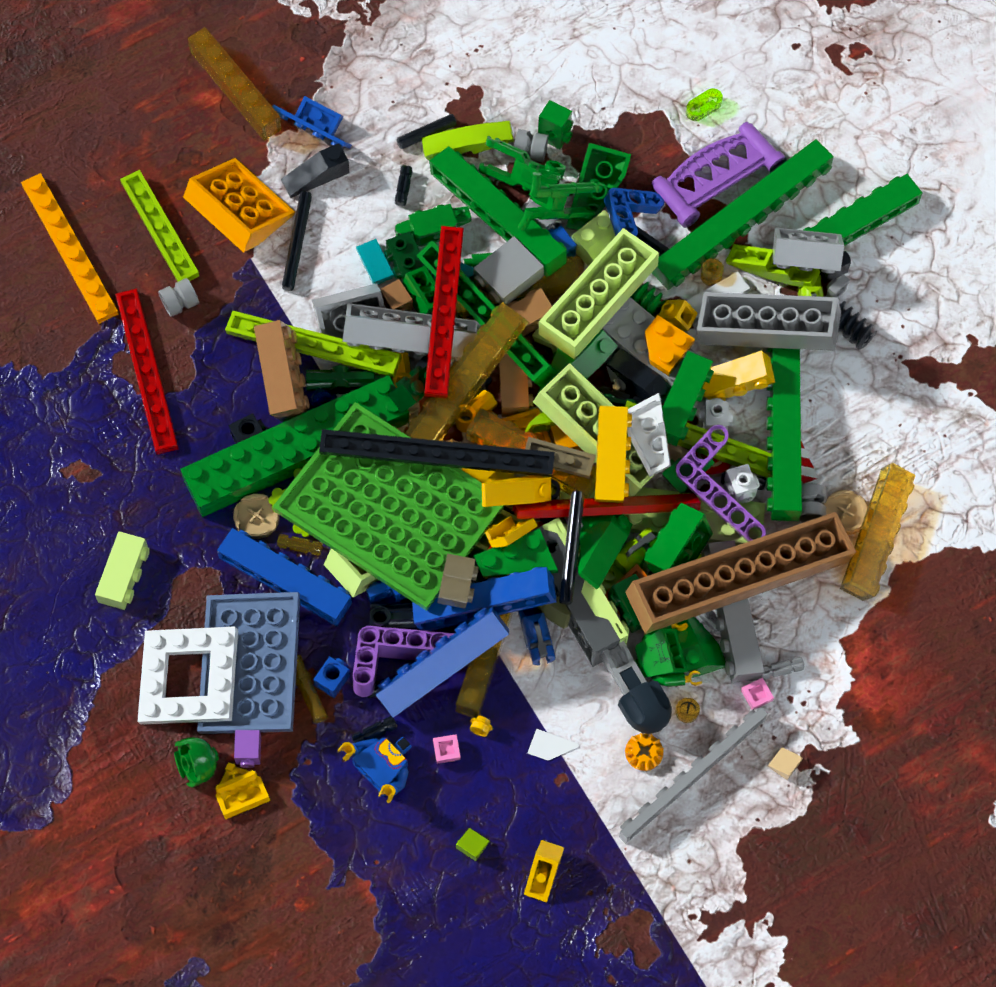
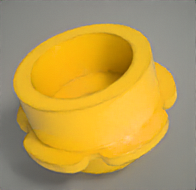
(480, 726)

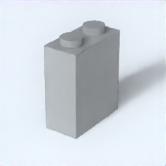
(508, 272)

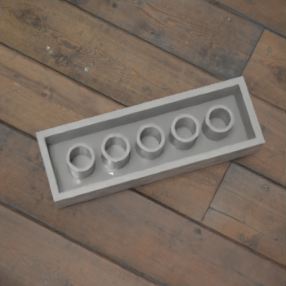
(769, 321)
(400, 330)
(628, 331)

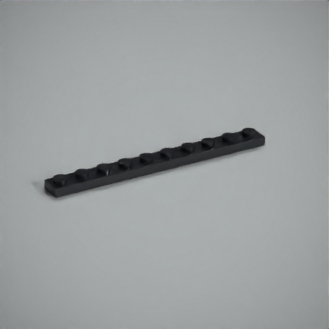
(437, 453)

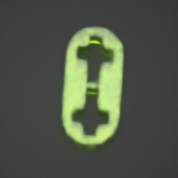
(706, 106)

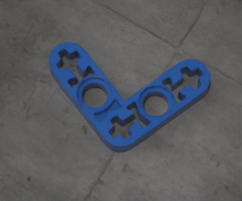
(619, 201)

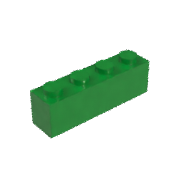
(684, 394)

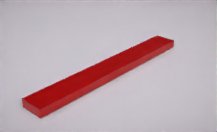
(444, 312)
(146, 371)
(631, 505)

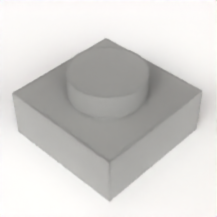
(837, 286)

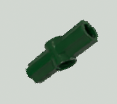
(338, 379)

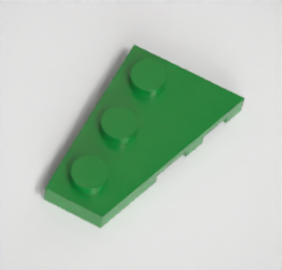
(519, 556)

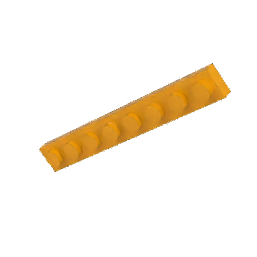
(69, 248)

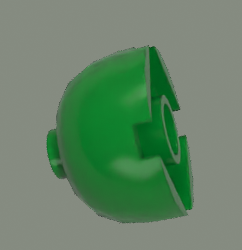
(195, 760)

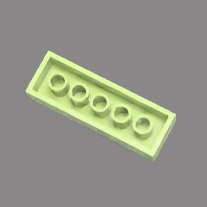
(598, 293)
(575, 409)

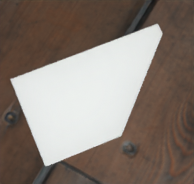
(549, 746)

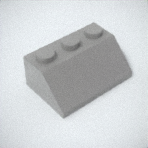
(807, 250)
(331, 309)

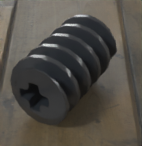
(854, 328)

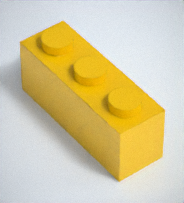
(740, 376)

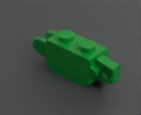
(427, 224)

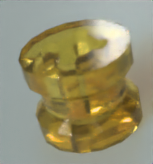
(708, 276)

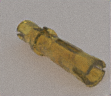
(309, 693)

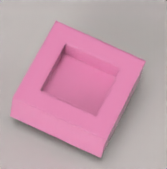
(757, 694)
(446, 749)

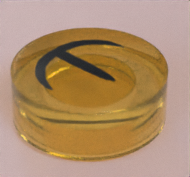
(687, 710)

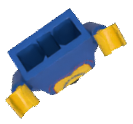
(380, 763)

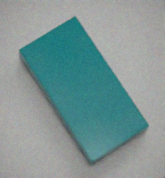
(374, 262)

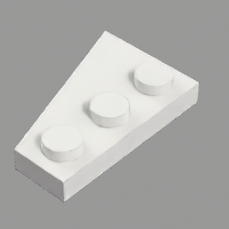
(649, 435)

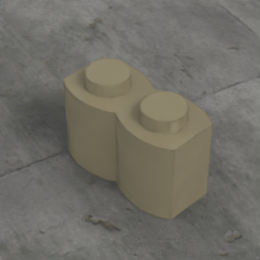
(456, 581)

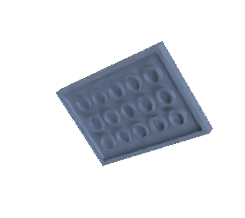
(263, 659)

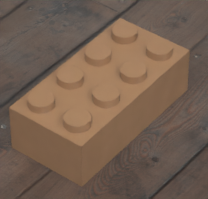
(281, 370)

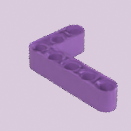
(715, 490)
(381, 648)

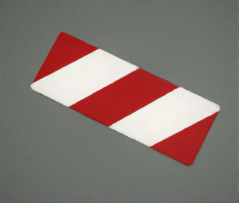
(807, 470)

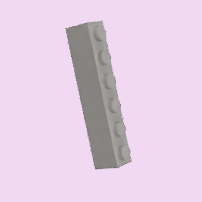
(737, 632)

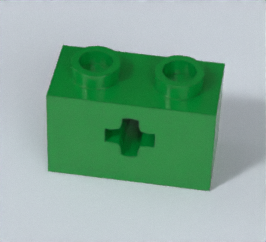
(556, 123)
(421, 289)

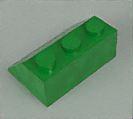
(680, 539)

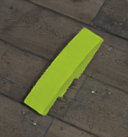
(467, 138)
(760, 263)

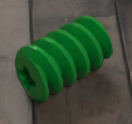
(647, 300)

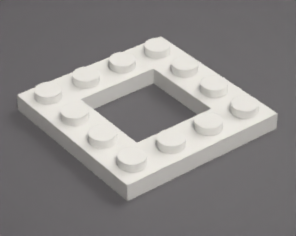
(218, 705)

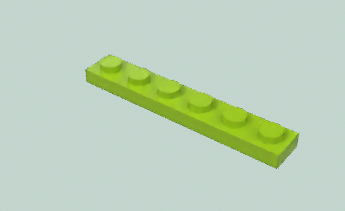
(159, 227)

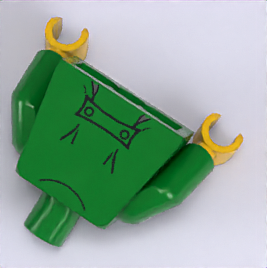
(662, 657)

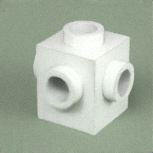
(716, 413)
(741, 483)

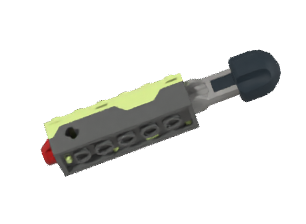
(605, 641)

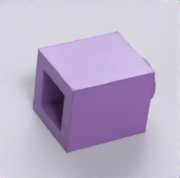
(247, 748)

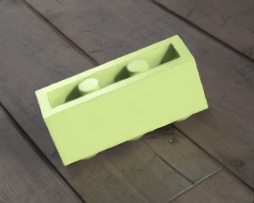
(122, 570)

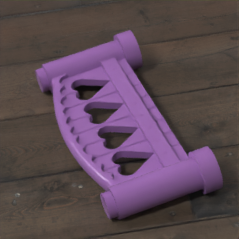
(684, 202)

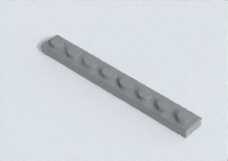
(685, 780)

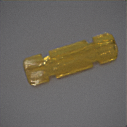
(300, 544)

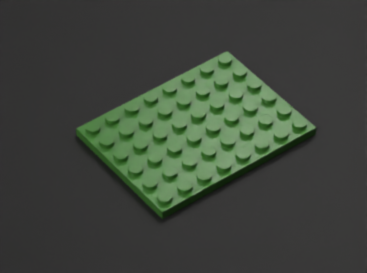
(388, 514)

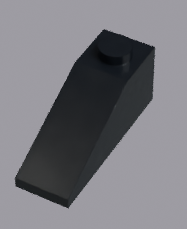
(317, 170)
(638, 376)

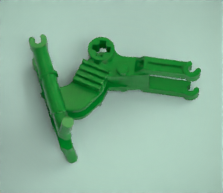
(543, 183)

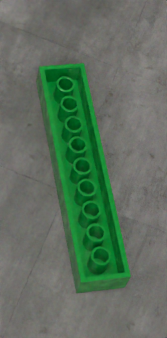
(280, 450)

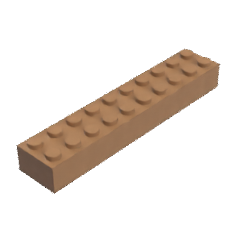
(739, 572)

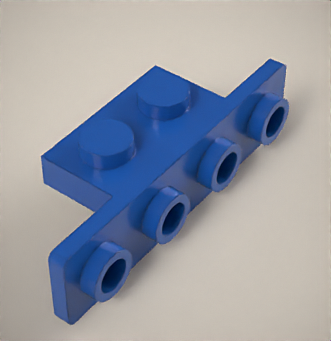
(316, 117)

